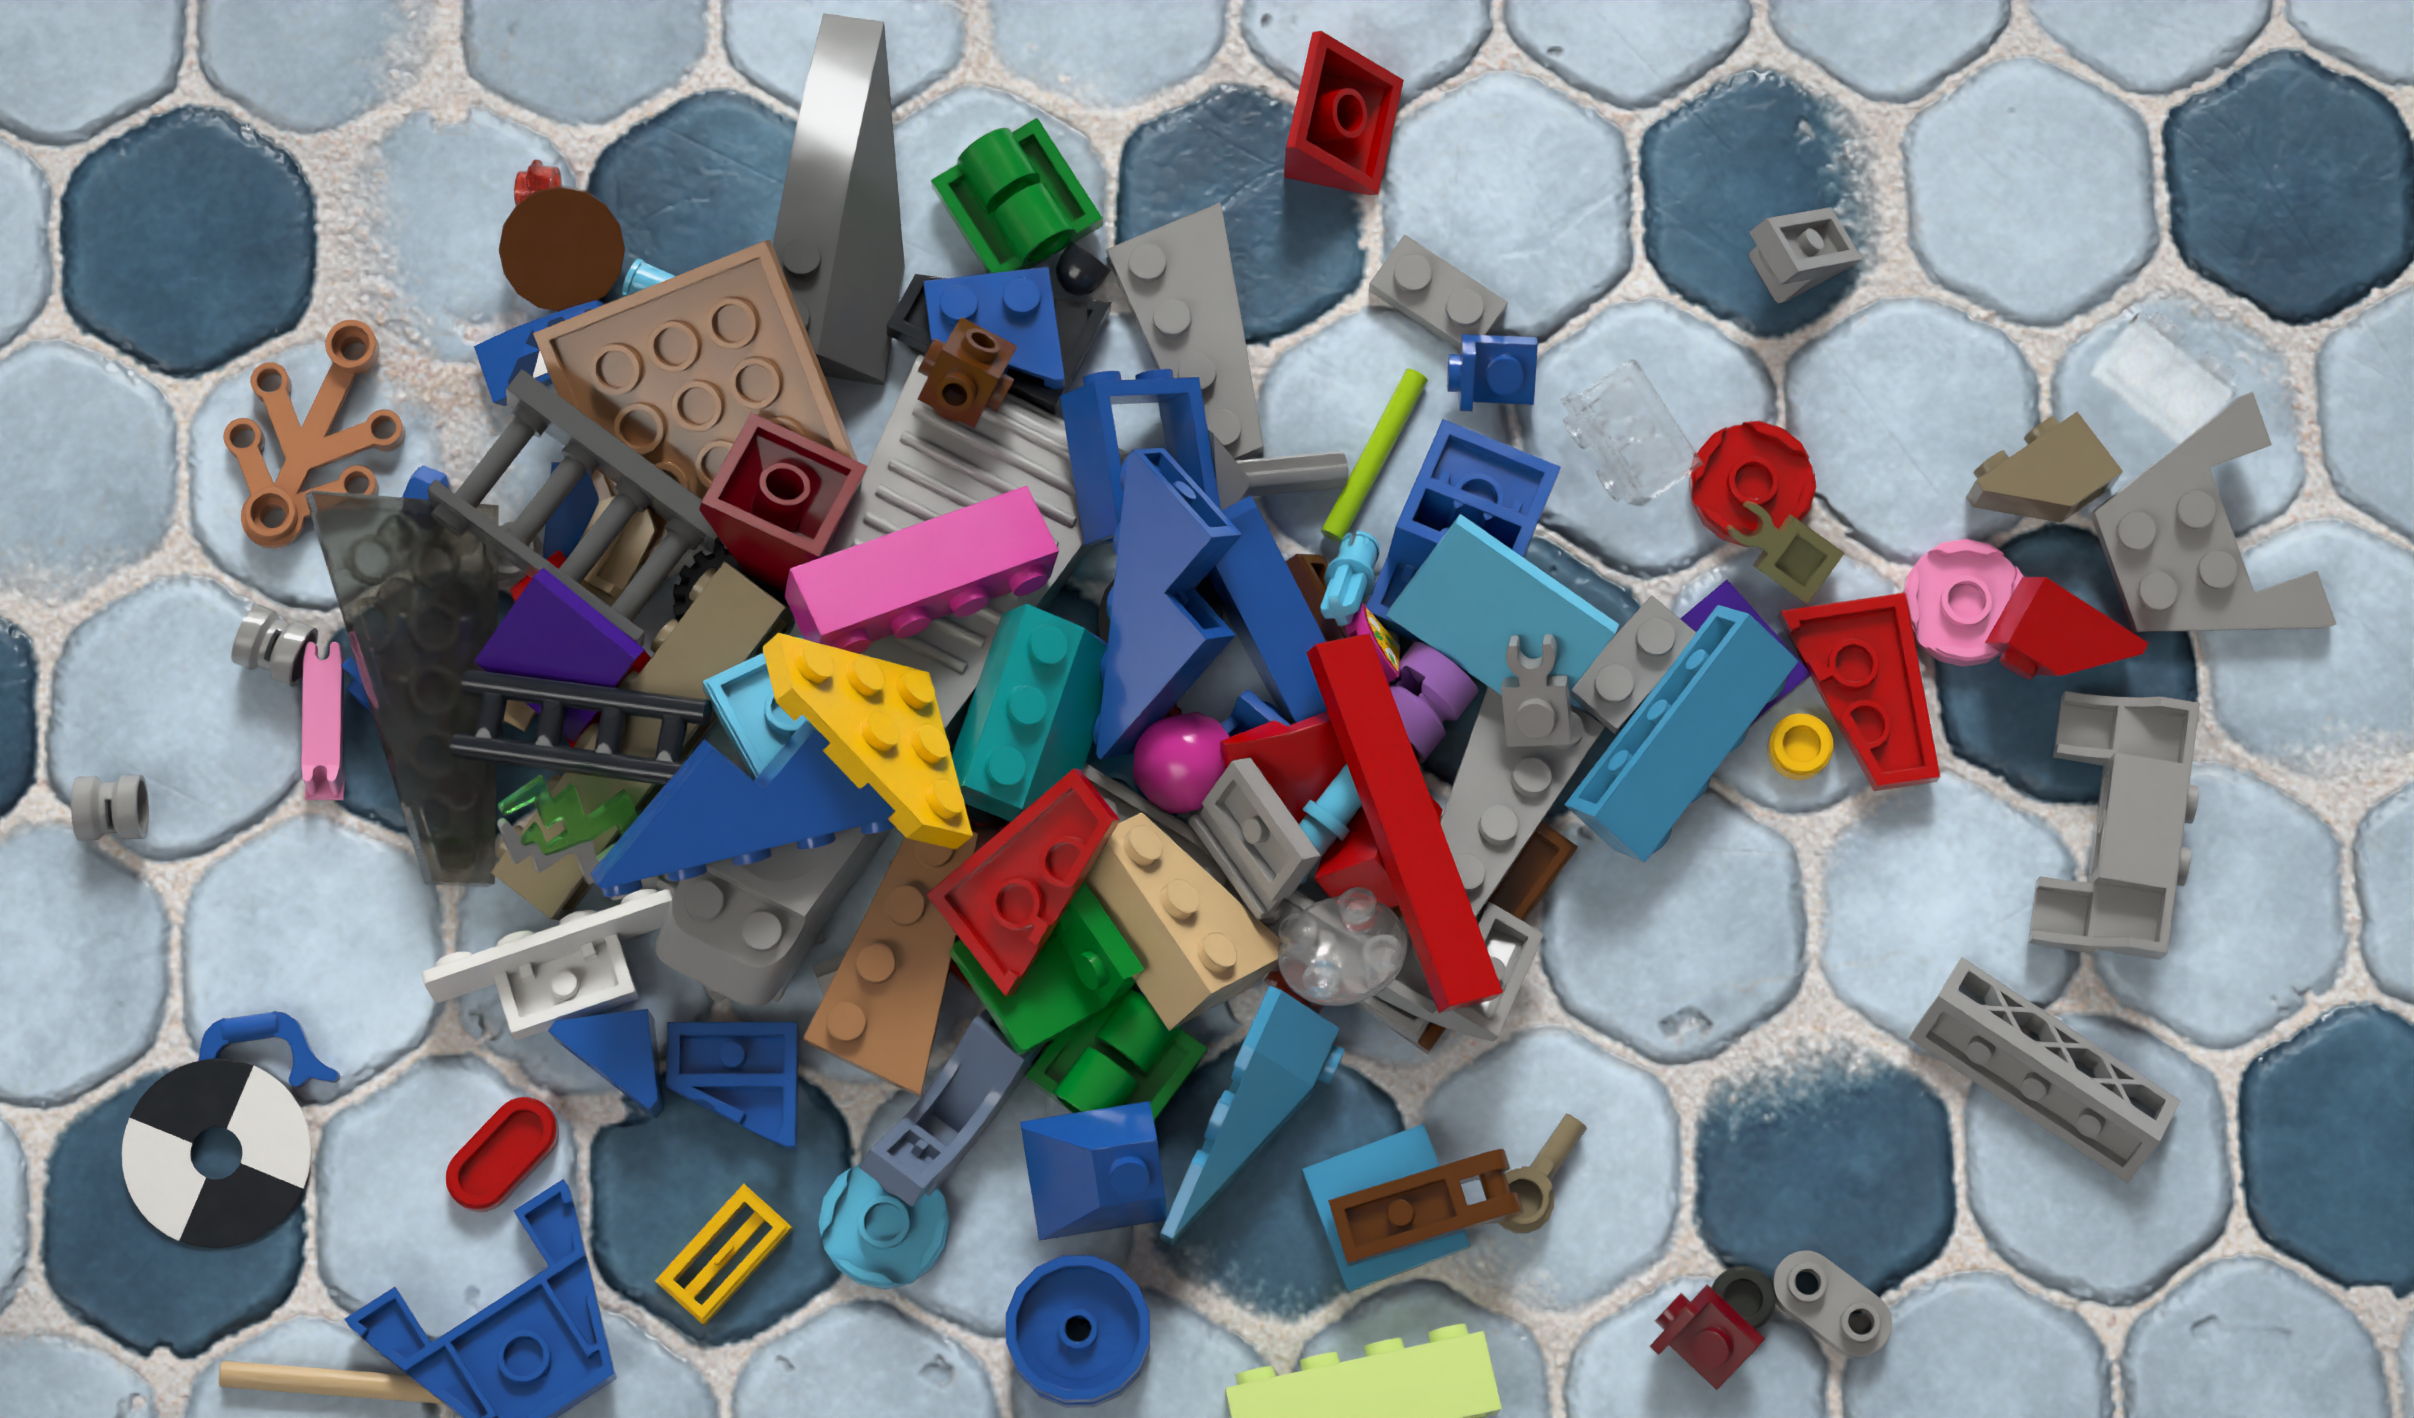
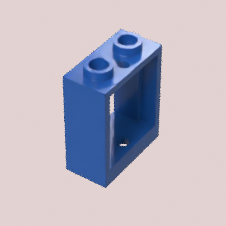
(1095, 445)

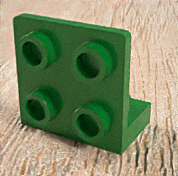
(1073, 978)

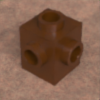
(966, 373)

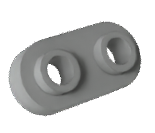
(1830, 1306)

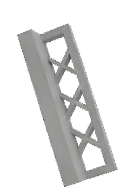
(2041, 1075)

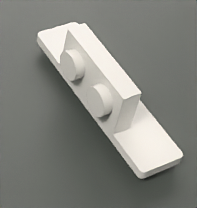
(557, 971)

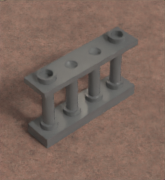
(585, 450)

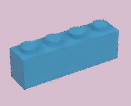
(1682, 733)

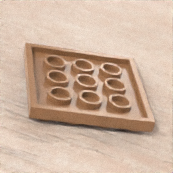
(690, 363)

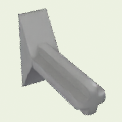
(1275, 474)

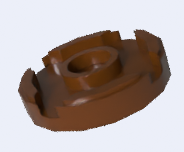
(561, 248)

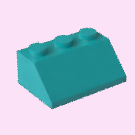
(1029, 711)

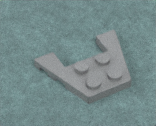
(2178, 551)

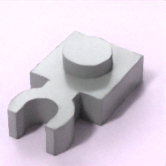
(1535, 703)

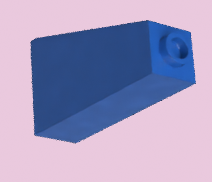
(1269, 613)

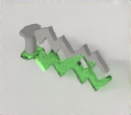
(578, 830)

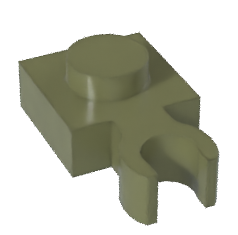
(1790, 555)

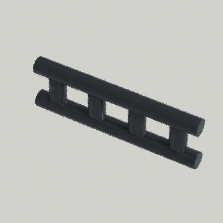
(555, 698)

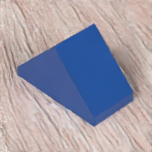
(620, 1050)

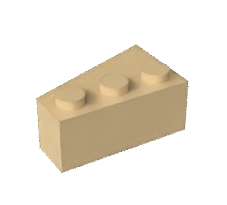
(1179, 923)

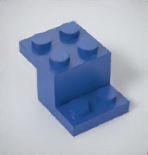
(1470, 477)

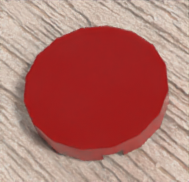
(1752, 465)

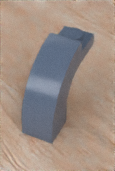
(951, 1114)

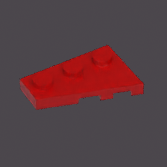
(1871, 683)
(1024, 878)

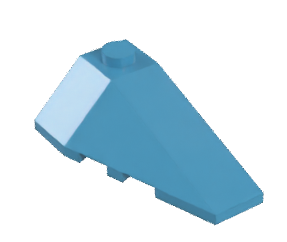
(1272, 1079)

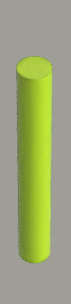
(1374, 455)

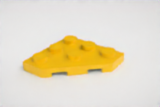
(879, 731)

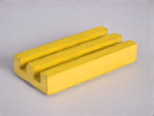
(687, 1296)

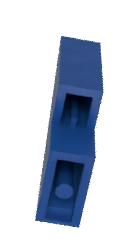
(1158, 621)
(722, 813)

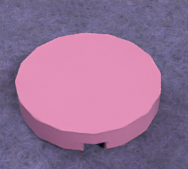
(1957, 599)

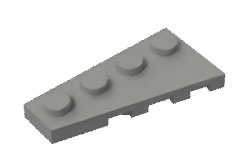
(1191, 318)

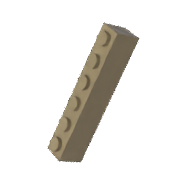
(720, 630)

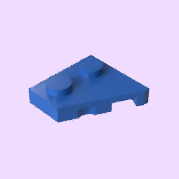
(1009, 305)

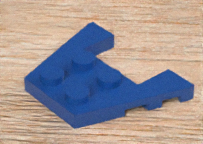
(523, 1353)

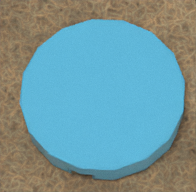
(879, 1235)

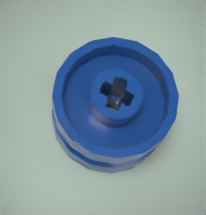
(1086, 1370)

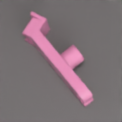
(323, 724)

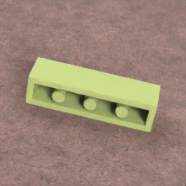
(1422, 1381)

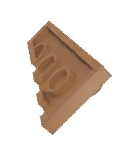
(894, 974)

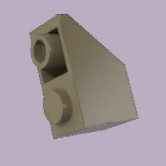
(2050, 476)

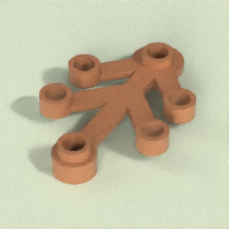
(309, 445)

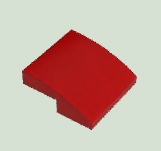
(1293, 758)

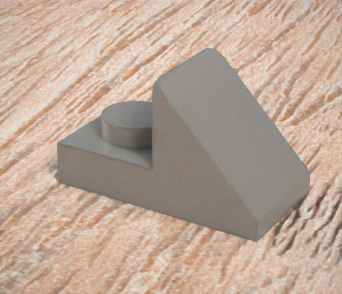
(1801, 251)

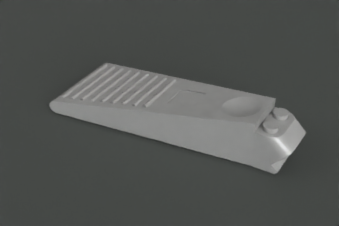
(754, 922)

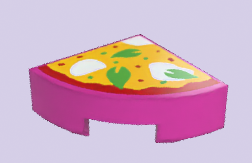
(1385, 645)

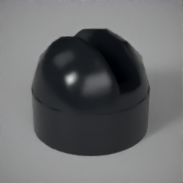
(1080, 271)

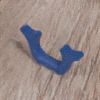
(265, 1026)

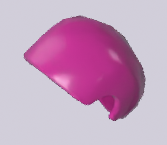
(1179, 761)

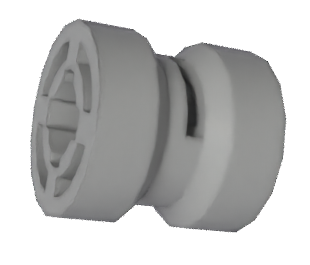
(272, 644)
(109, 807)

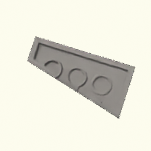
(1505, 795)

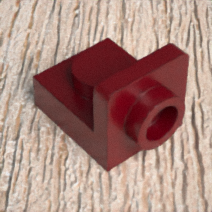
(1707, 1335)

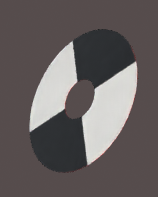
(229, 1208)

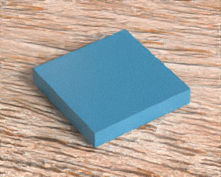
(1368, 1167)

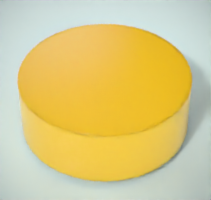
(1800, 746)

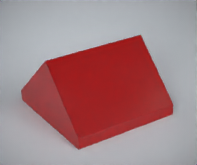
(1342, 119)

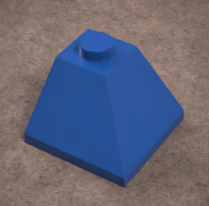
(1094, 1170)

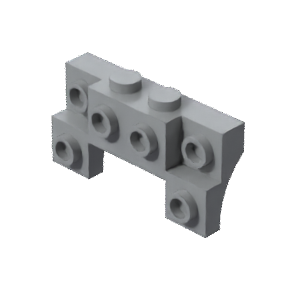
(2138, 826)

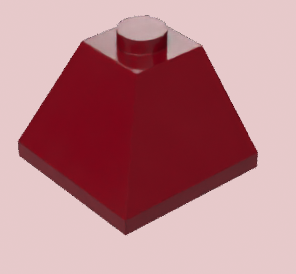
(779, 499)

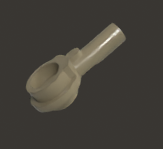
(1535, 1183)

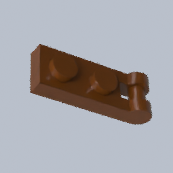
(1423, 1207)

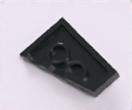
(1077, 331)

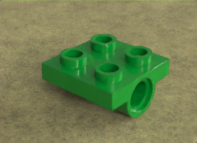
(1016, 199)
(1118, 1060)

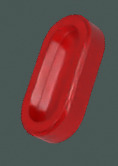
(502, 1154)

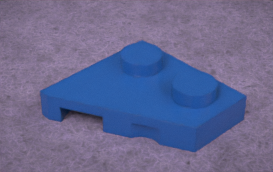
(739, 1073)

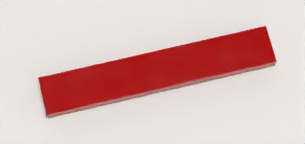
(1404, 823)

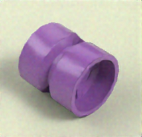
(1427, 694)

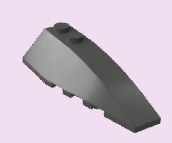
(842, 204)

